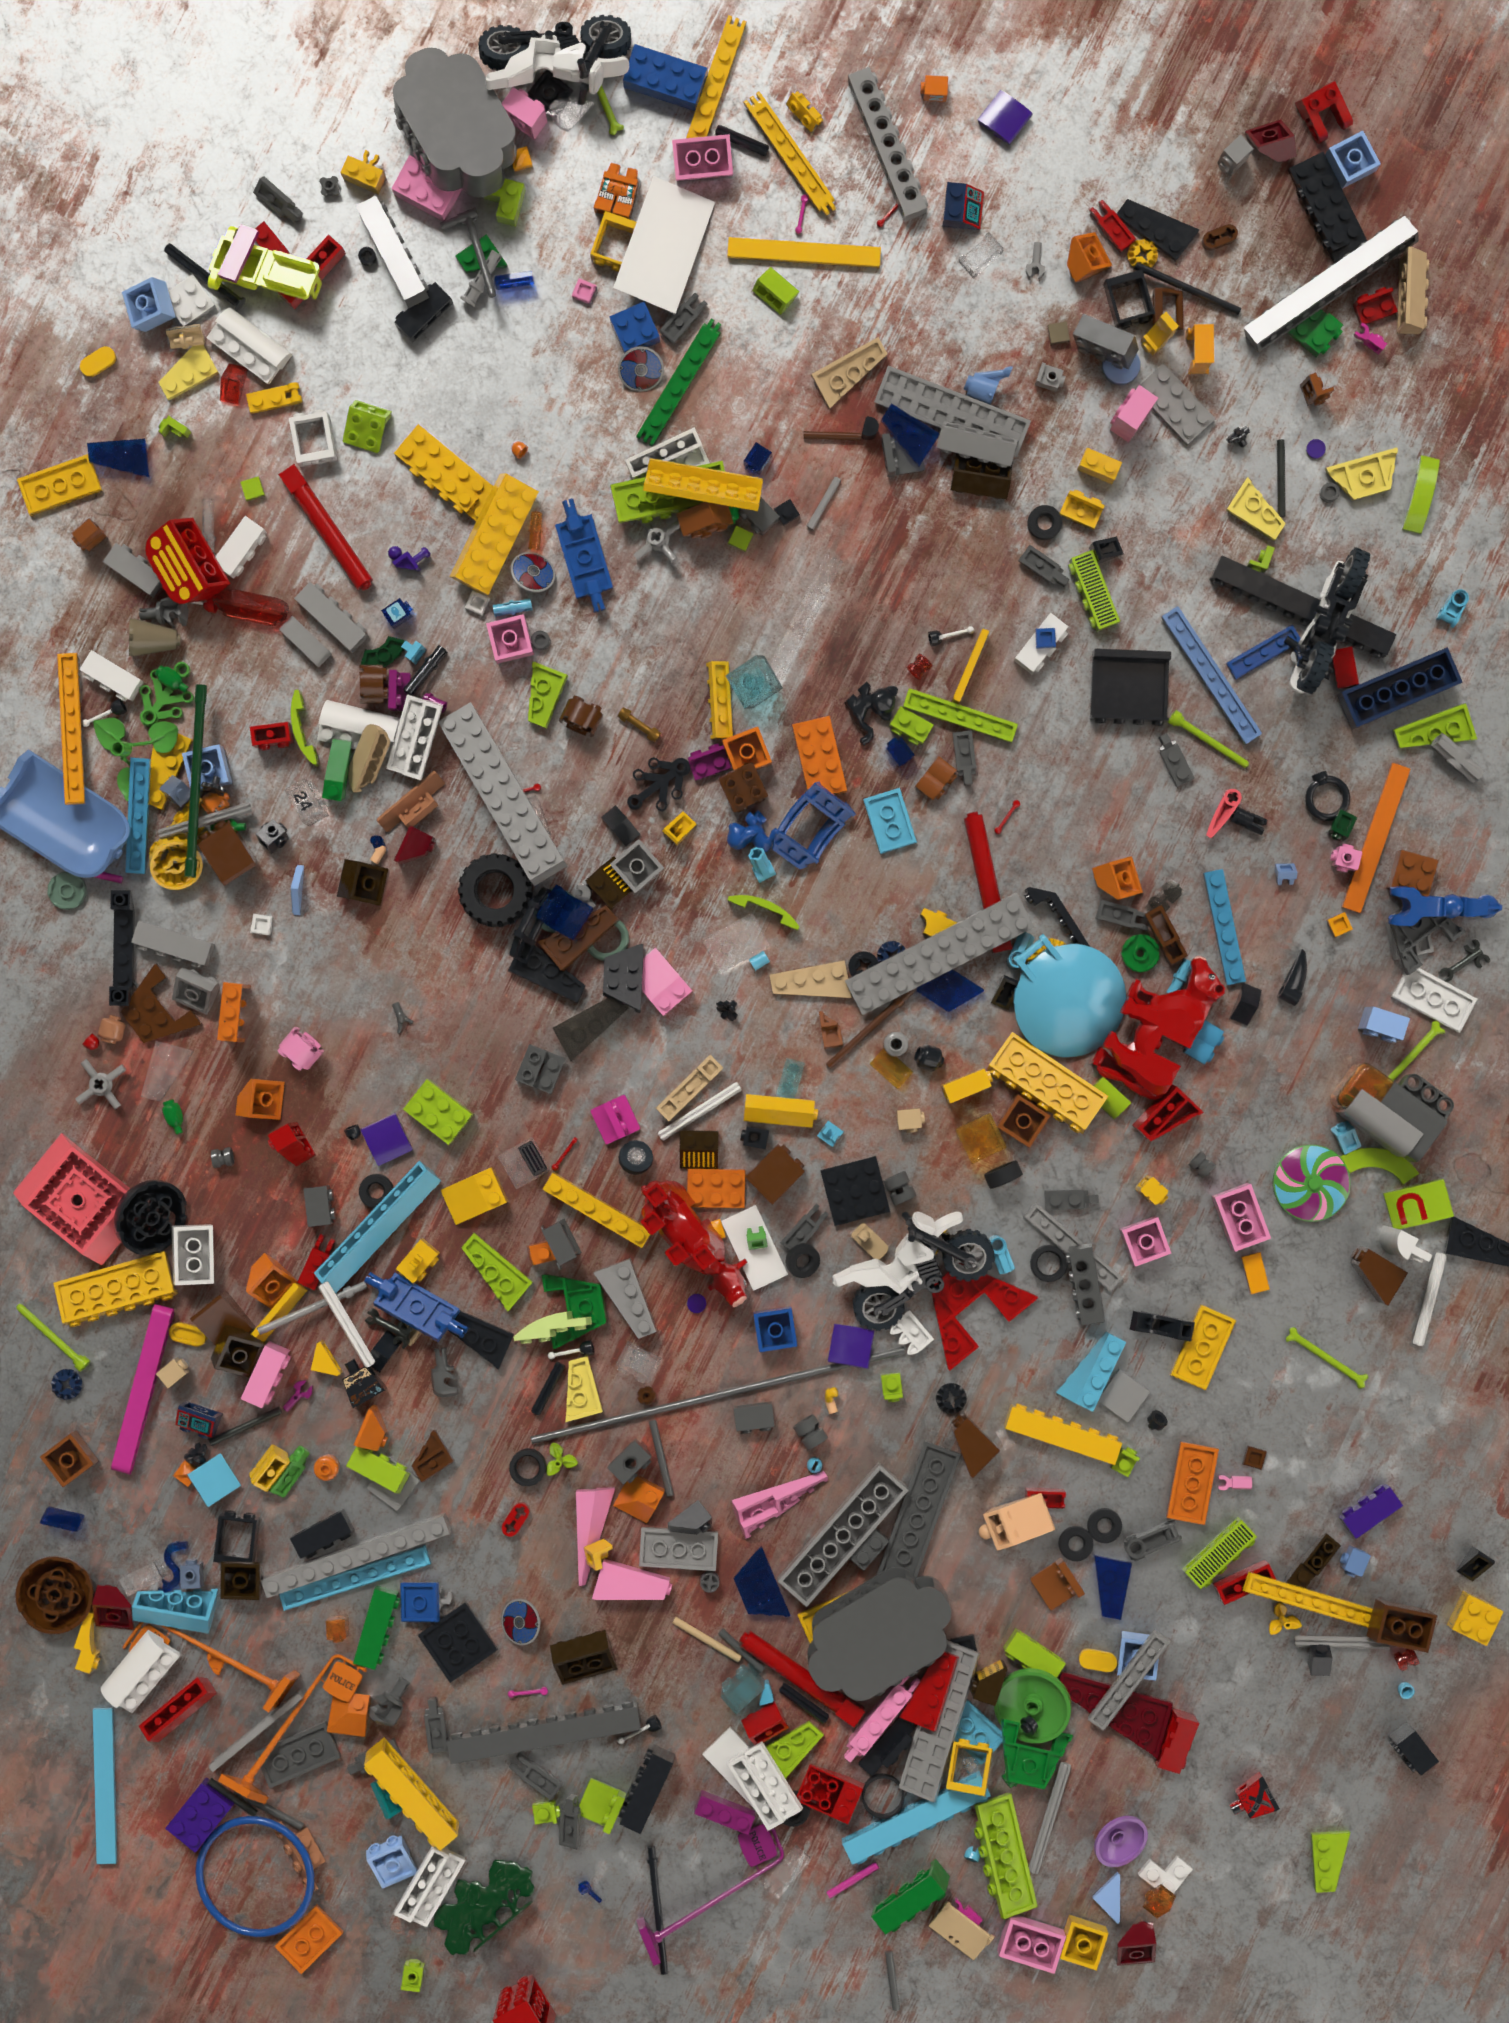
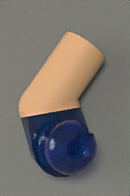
(379, 847)

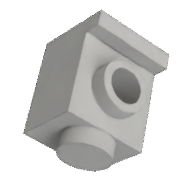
(1045, 382)

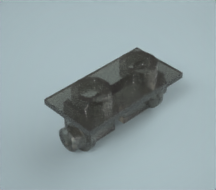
(1170, 891)

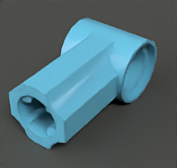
(761, 864)
(1022, 943)
(1002, 1257)

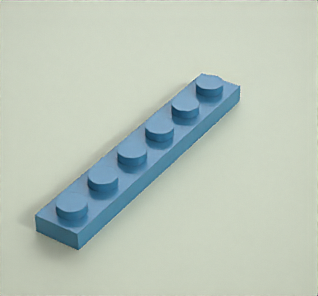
(138, 815)
(1224, 927)

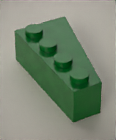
(912, 1898)

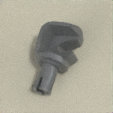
(166, 611)
(439, 1373)
(390, 1704)

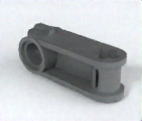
(1152, 1540)

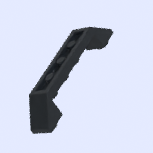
(1036, 896)
(123, 949)

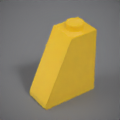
(966, 1085)

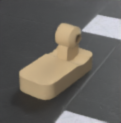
(870, 1241)

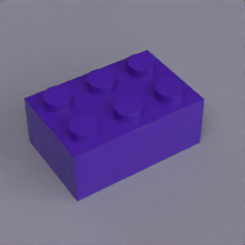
(199, 1816)

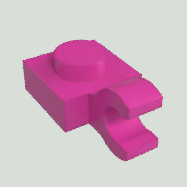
(1372, 341)

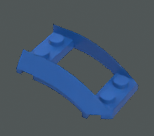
(827, 803)

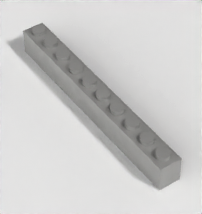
(356, 1555)

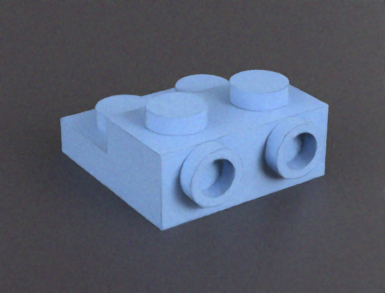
(391, 1861)

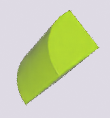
(775, 290)
(1116, 1101)

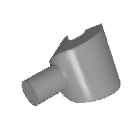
(587, 893)

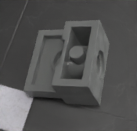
(531, 1065)
(621, 1465)

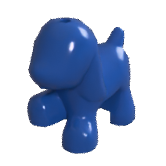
(741, 836)

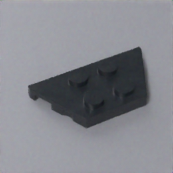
(624, 977)

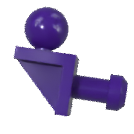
(406, 560)

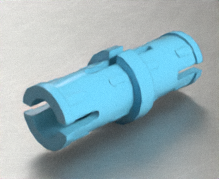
(512, 607)
(1180, 976)

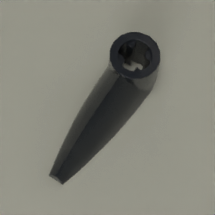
(1294, 982)

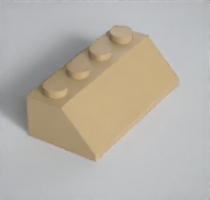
(1411, 291)

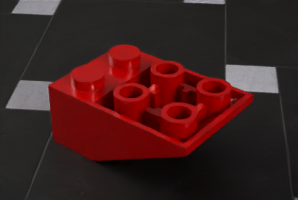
(830, 1793)

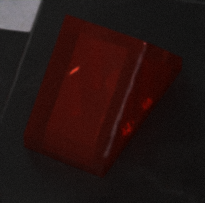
(232, 383)

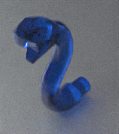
(172, 1547)

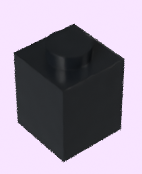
(1320, 1660)

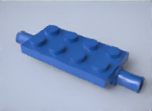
(584, 556)
(416, 1306)

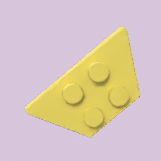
(1365, 475)

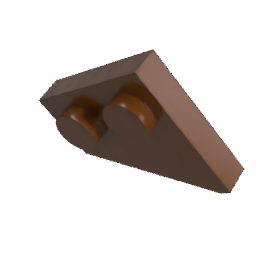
(432, 1458)

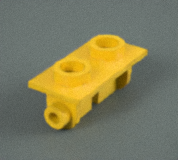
(798, 105)

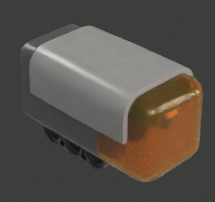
(1392, 1112)

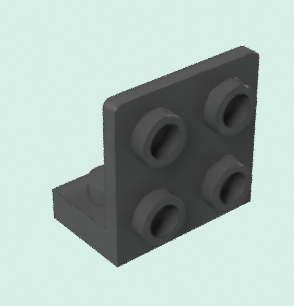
(896, 458)

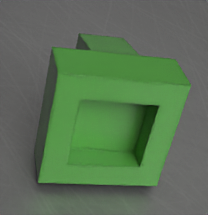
(756, 1240)

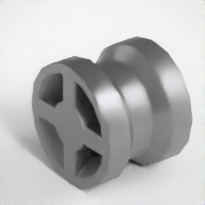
(709, 1585)

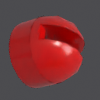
(91, 1042)

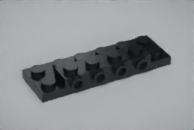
(1327, 206)

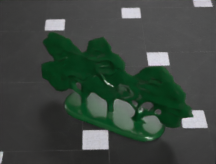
(479, 1905)

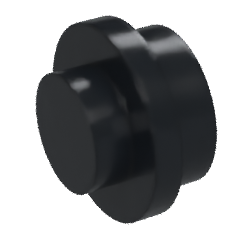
(1028, 1725)

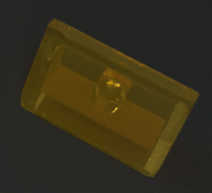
(891, 1068)

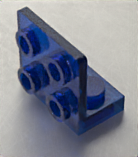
(564, 912)

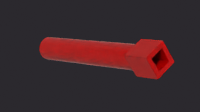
(326, 528)
(983, 866)
(841, 1704)

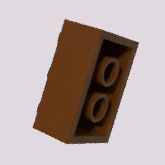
(1402, 1625)

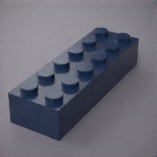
(1399, 688)

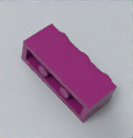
(724, 1812)

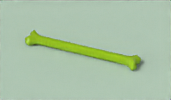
(614, 125)
(1435, 1030)
(1294, 1336)

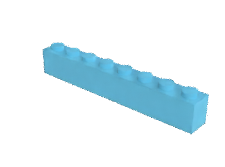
(377, 1226)
(911, 1820)

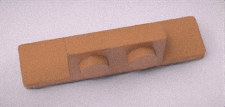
(413, 805)
(310, 1845)

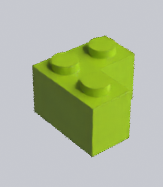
(510, 201)

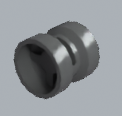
(222, 1157)
(1202, 1164)

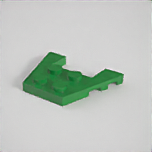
(581, 1298)
(1030, 1764)

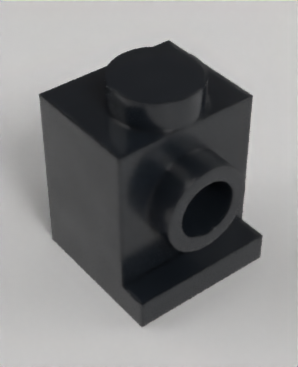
(762, 1139)

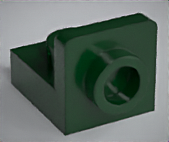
(1342, 825)

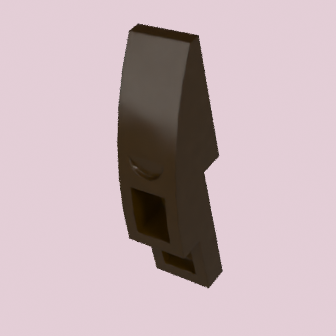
(1312, 1561)

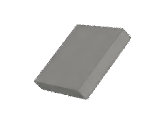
(1123, 1395)
(393, 1499)

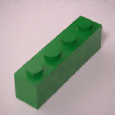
(376, 1626)

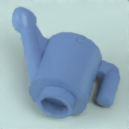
(984, 384)

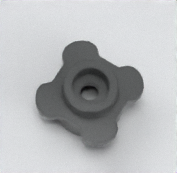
(333, 190)

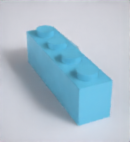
(1092, 1374)
(176, 1609)

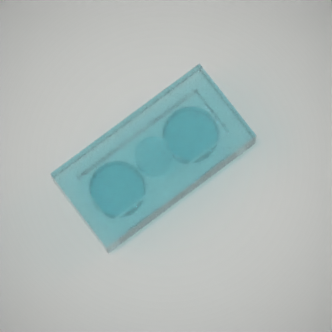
(790, 1078)

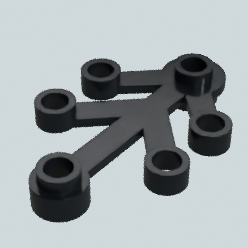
(661, 782)

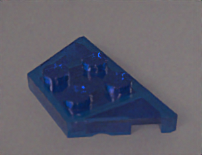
(949, 990)
(759, 1587)

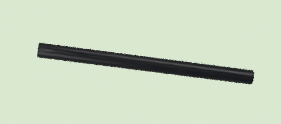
(1188, 288)

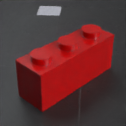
(1232, 1586)

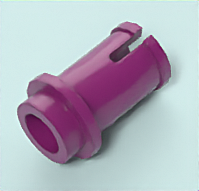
(430, 696)

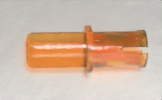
(535, 530)

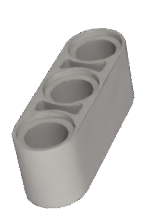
(305, 641)

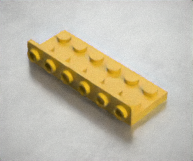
(703, 484)
(1047, 1083)
(115, 1289)

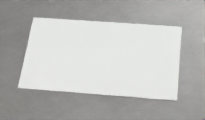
(664, 244)

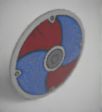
(640, 369)
(532, 572)
(520, 1622)

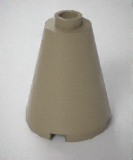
(150, 638)

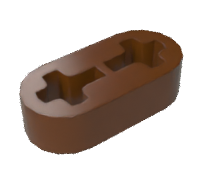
(1218, 233)

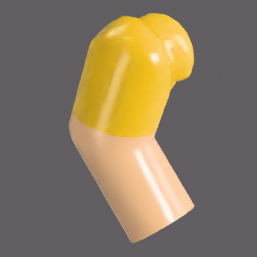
(830, 1403)

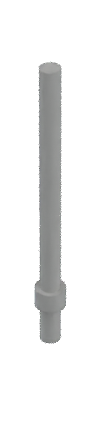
(347, 1292)

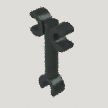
(1475, 955)
(401, 1330)

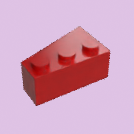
(1166, 1114)
(291, 1143)
(1177, 1741)

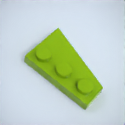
(545, 692)
(1327, 1858)

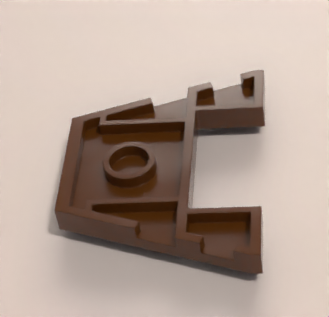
(149, 1015)

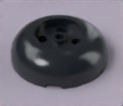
(136, 1205)

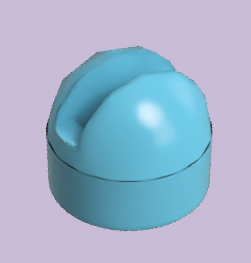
(810, 1463)
(1405, 1690)
(973, 1856)

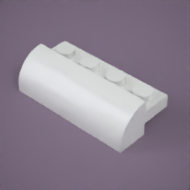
(249, 345)
(681, 449)
(348, 723)
(414, 737)
(1402, 1245)
(139, 1672)
(764, 1785)
(429, 1886)

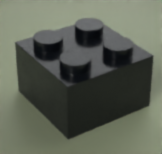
(1411, 1746)

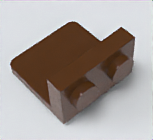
(743, 787)

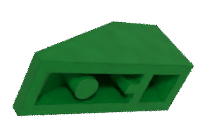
(337, 770)

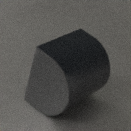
(870, 428)

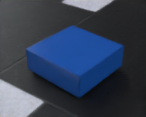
(1045, 638)

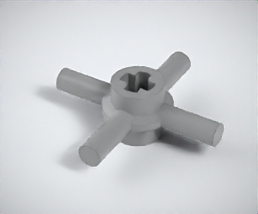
(662, 544)
(94, 1082)

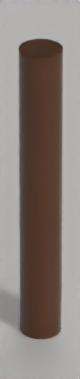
(832, 435)

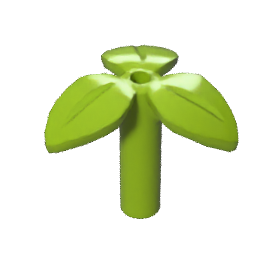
(553, 1466)

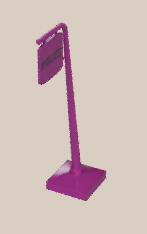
(757, 1848)

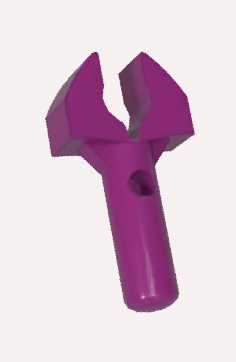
(296, 1397)

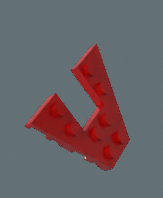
(959, 1295)

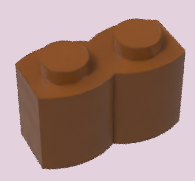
(88, 535)
(936, 778)

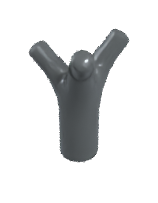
(401, 1017)

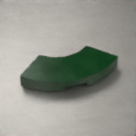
(385, 654)

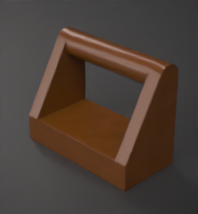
(1157, 302)

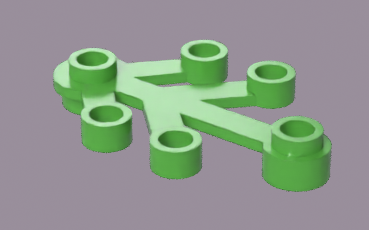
(163, 698)

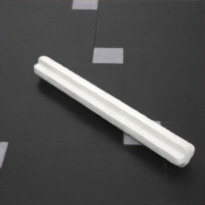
(699, 1111)
(1429, 1299)
(346, 1324)

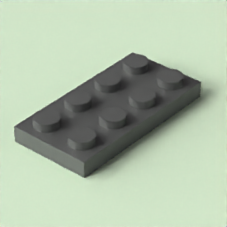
(299, 1754)

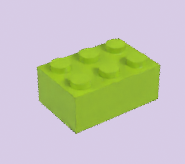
(438, 1111)

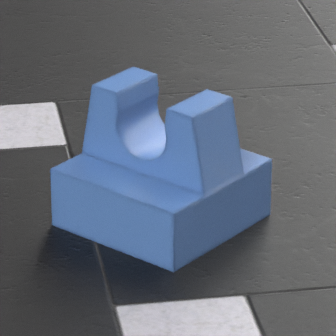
(1285, 871)

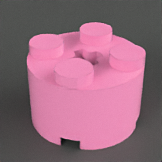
(300, 1049)

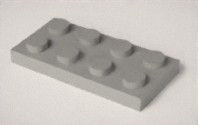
(1177, 405)
(678, 1550)

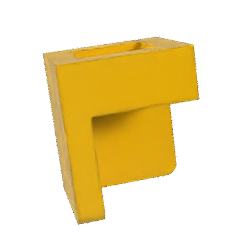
(596, 1552)

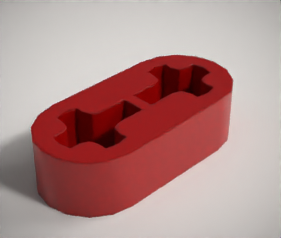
(519, 1521)

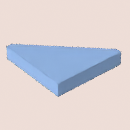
(296, 889)
(1109, 1897)

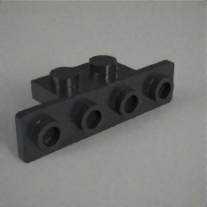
(889, 1746)

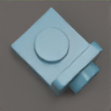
(1346, 1137)

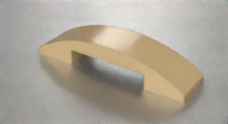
(689, 1088)

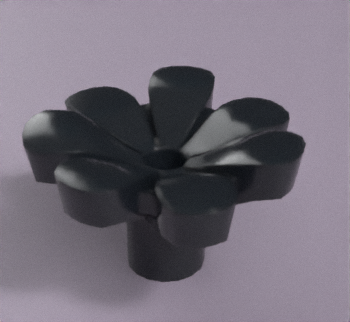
(1239, 436)
(214, 786)
(727, 1009)
(196, 1454)

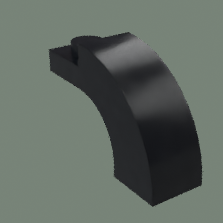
(1162, 1325)

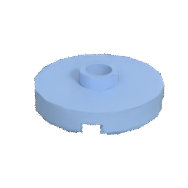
(1121, 376)

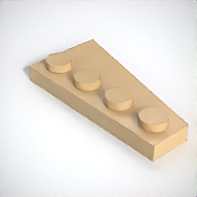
(845, 372)
(819, 980)

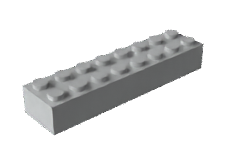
(842, 1534)

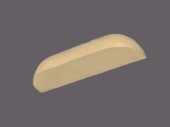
(368, 757)

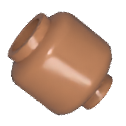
(111, 1029)

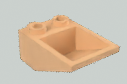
(1017, 1522)

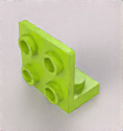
(365, 425)
(601, 1804)

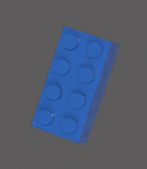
(665, 77)

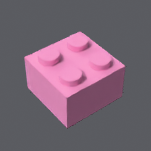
(525, 113)
(510, 639)
(1145, 1241)

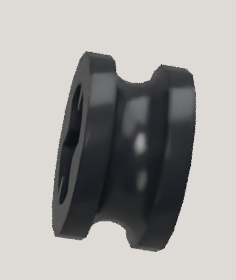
(362, 252)

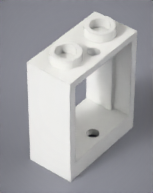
(314, 457)

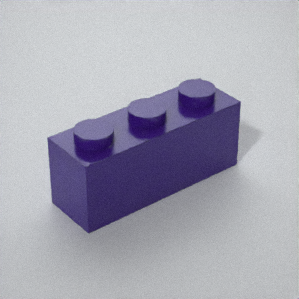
(1370, 1510)

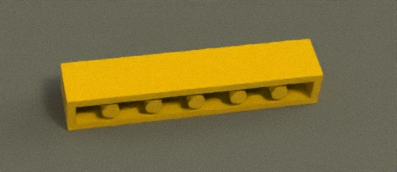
(596, 1209)
(1062, 1434)

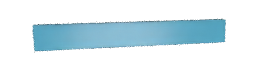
(356, 1577)
(105, 1785)

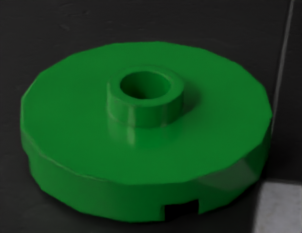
(1150, 953)

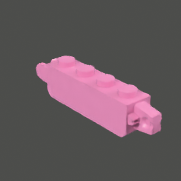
(879, 1718)

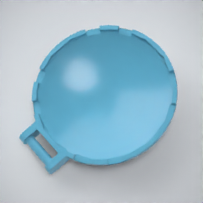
(1067, 998)

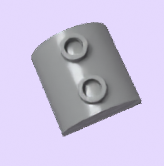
(637, 866)
(195, 990)

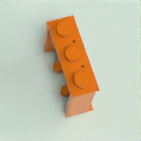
(230, 1012)

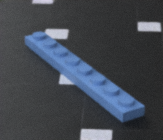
(1211, 675)

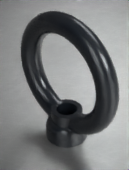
(1320, 779)

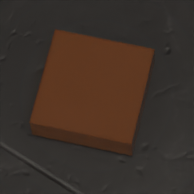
(1254, 1457)

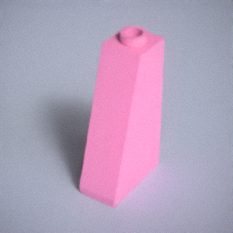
(626, 1582)

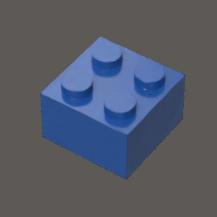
(634, 327)
(775, 1329)

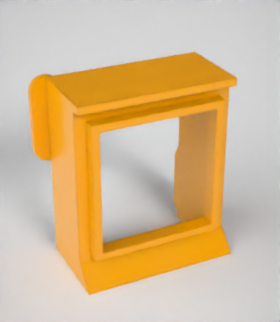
(1203, 347)

